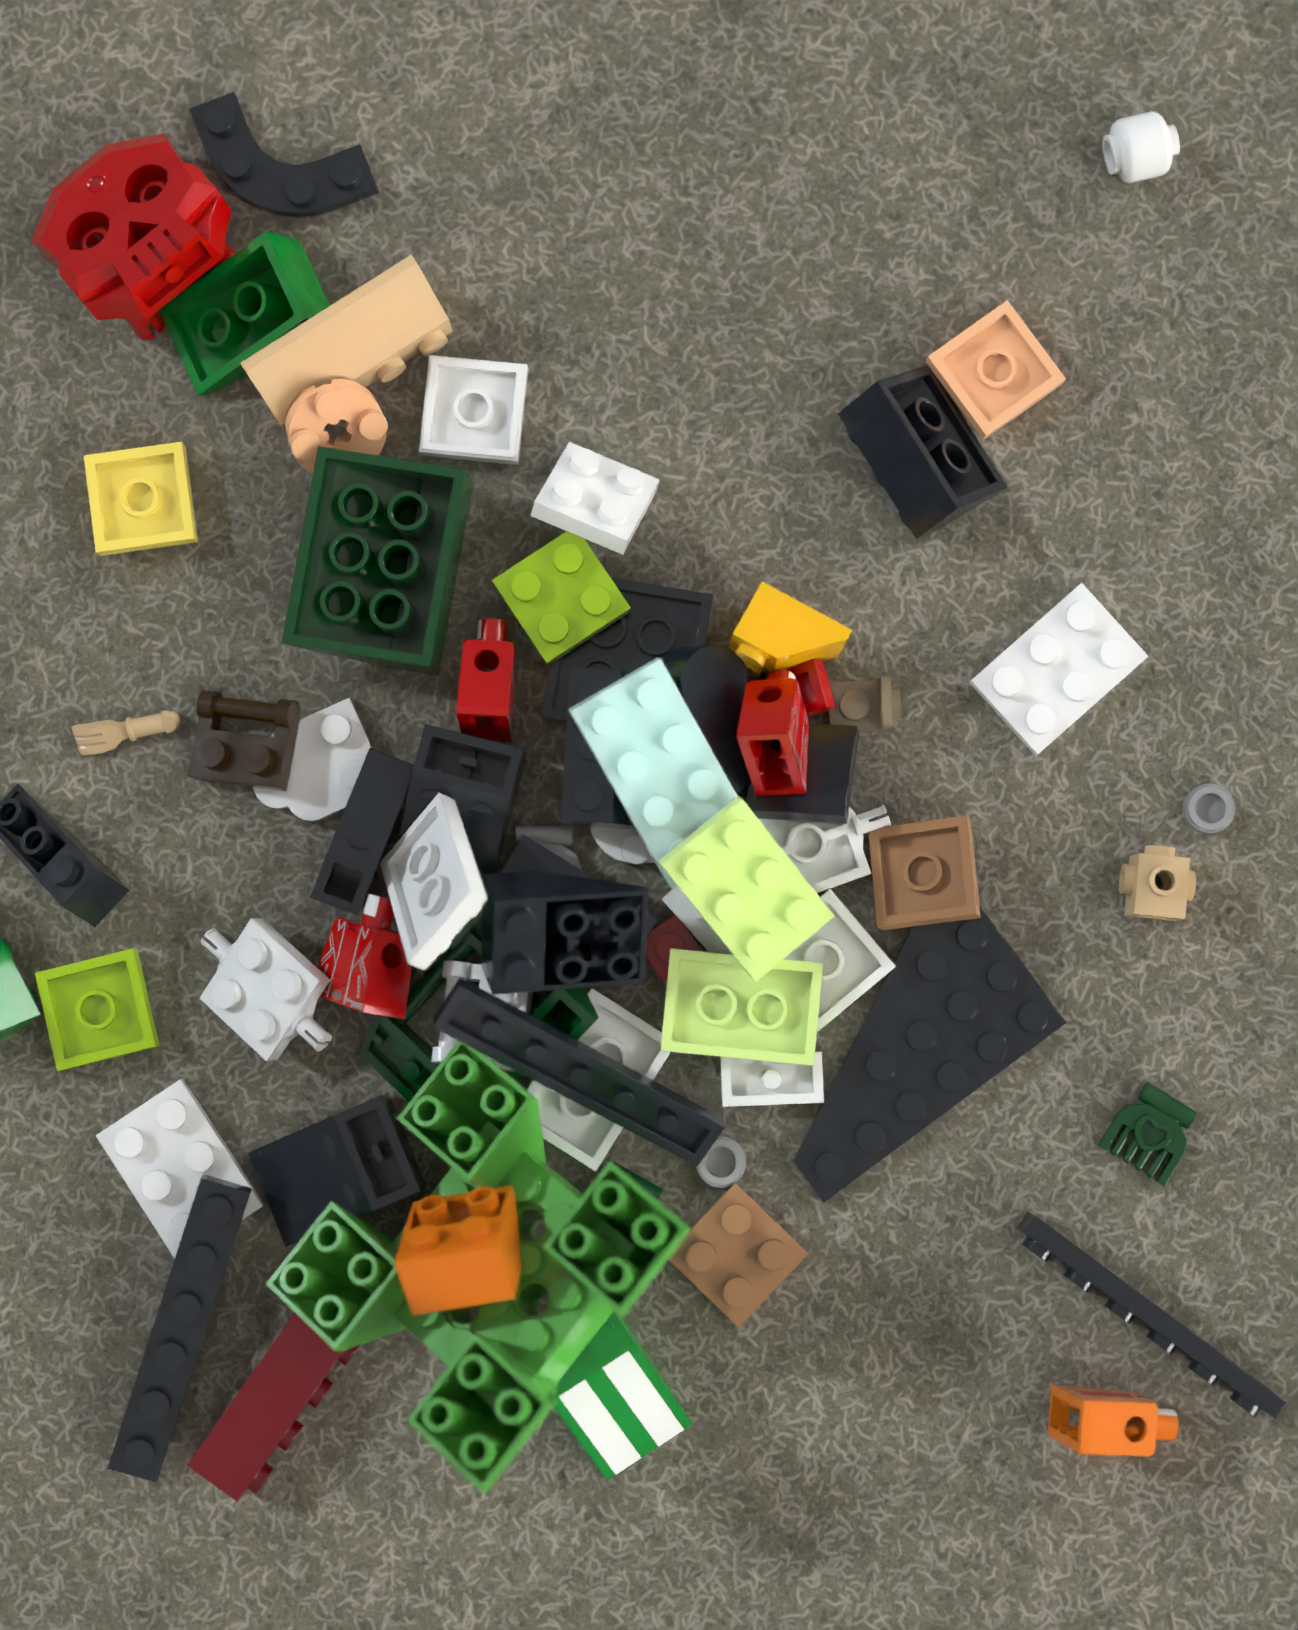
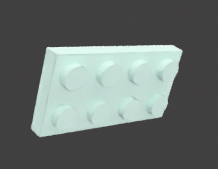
(654, 757)

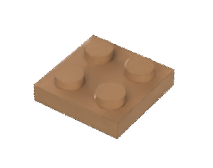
(924, 873)
(737, 1254)

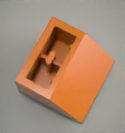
(460, 1250)

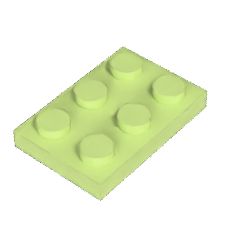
(746, 888)
(725, 1013)

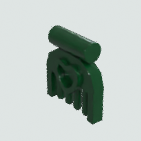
(1154, 1128)

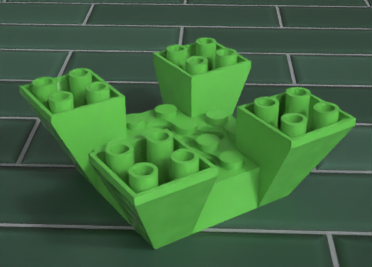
(508, 1360)

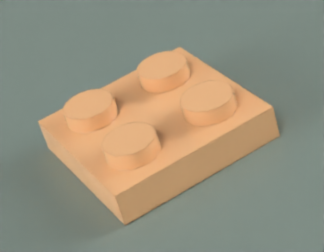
(995, 370)

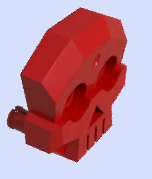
(134, 230)

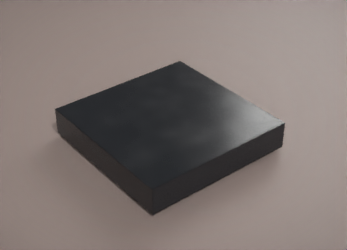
(829, 779)

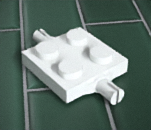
(827, 851)
(265, 989)

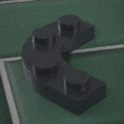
(276, 185)

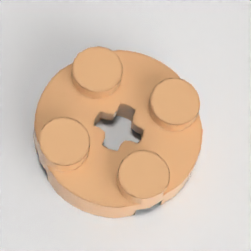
(329, 404)

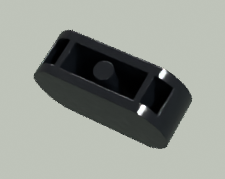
(713, 688)

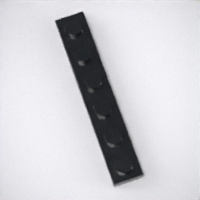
(578, 1072)
(179, 1328)
(1164, 1331)

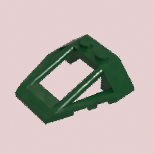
(406, 1059)

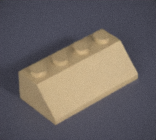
(354, 339)

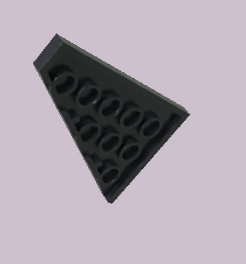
(934, 1035)

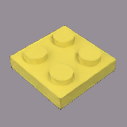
(140, 498)

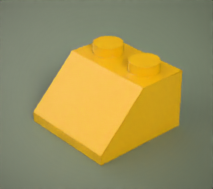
(784, 633)

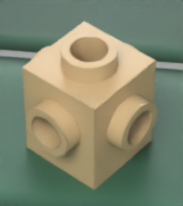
(1143, 895)

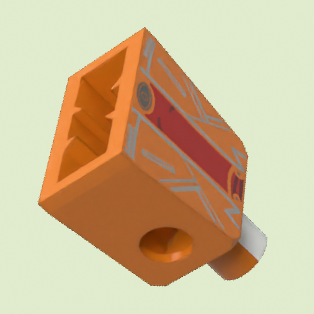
(1109, 1421)

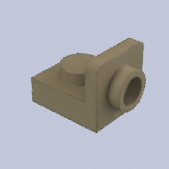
(865, 704)

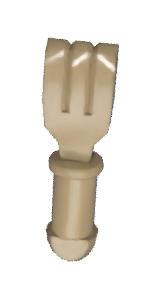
(107, 734)

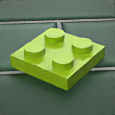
(561, 596)
(97, 1009)

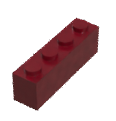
(267, 1410)

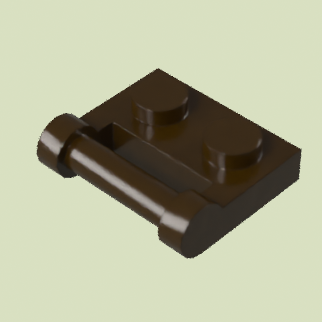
(240, 756)

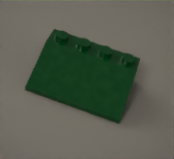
(378, 560)

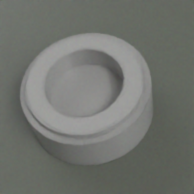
(1208, 808)
(723, 1163)

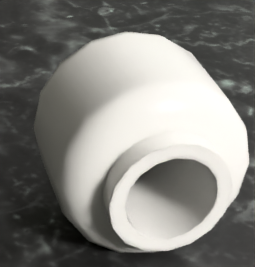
(1140, 147)

